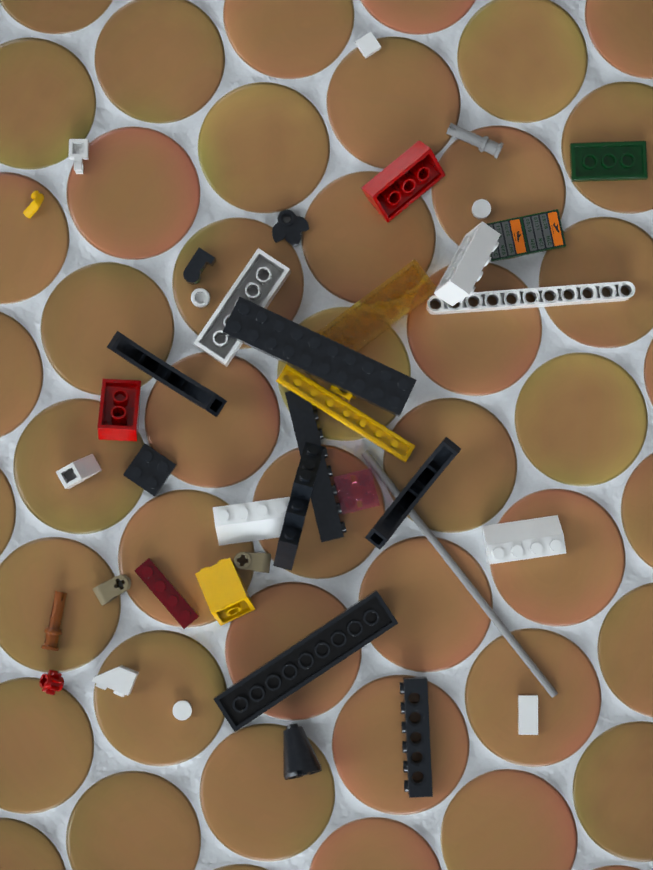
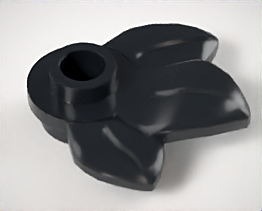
(289, 231)

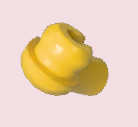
(37, 198)

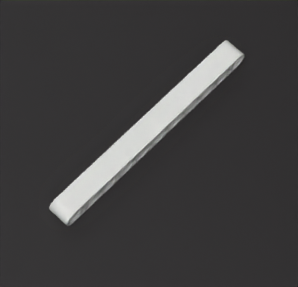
(538, 293)

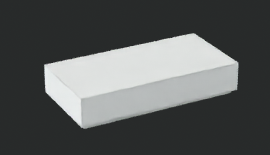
(528, 714)

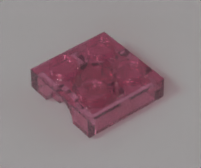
(361, 490)

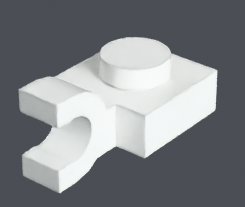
(78, 152)

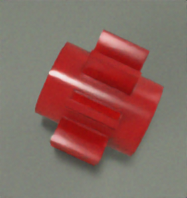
(51, 682)

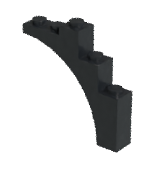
(166, 374)
(412, 493)
(298, 506)

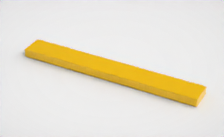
(345, 413)

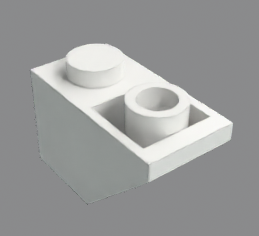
(78, 471)
(119, 679)

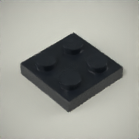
(149, 470)

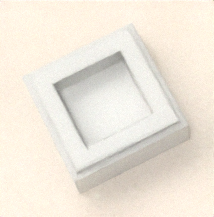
(368, 45)

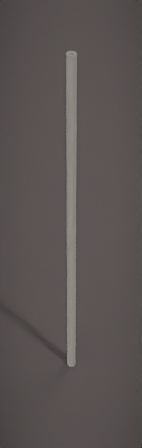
(463, 578)

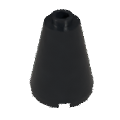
(298, 754)

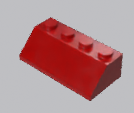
(403, 181)

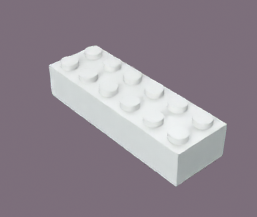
(257, 284)

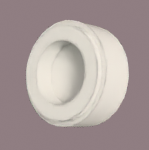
(481, 209)
(200, 297)
(182, 710)

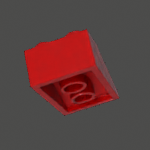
(119, 410)

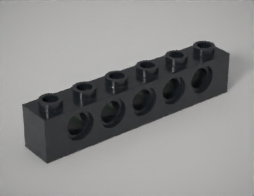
(422, 787)

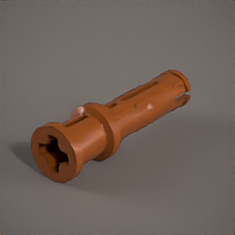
(53, 629)

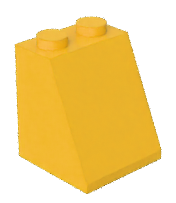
(224, 591)

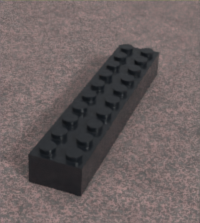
(319, 356)
(305, 660)

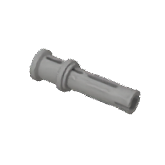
(483, 143)

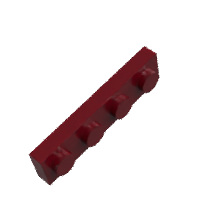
(166, 593)

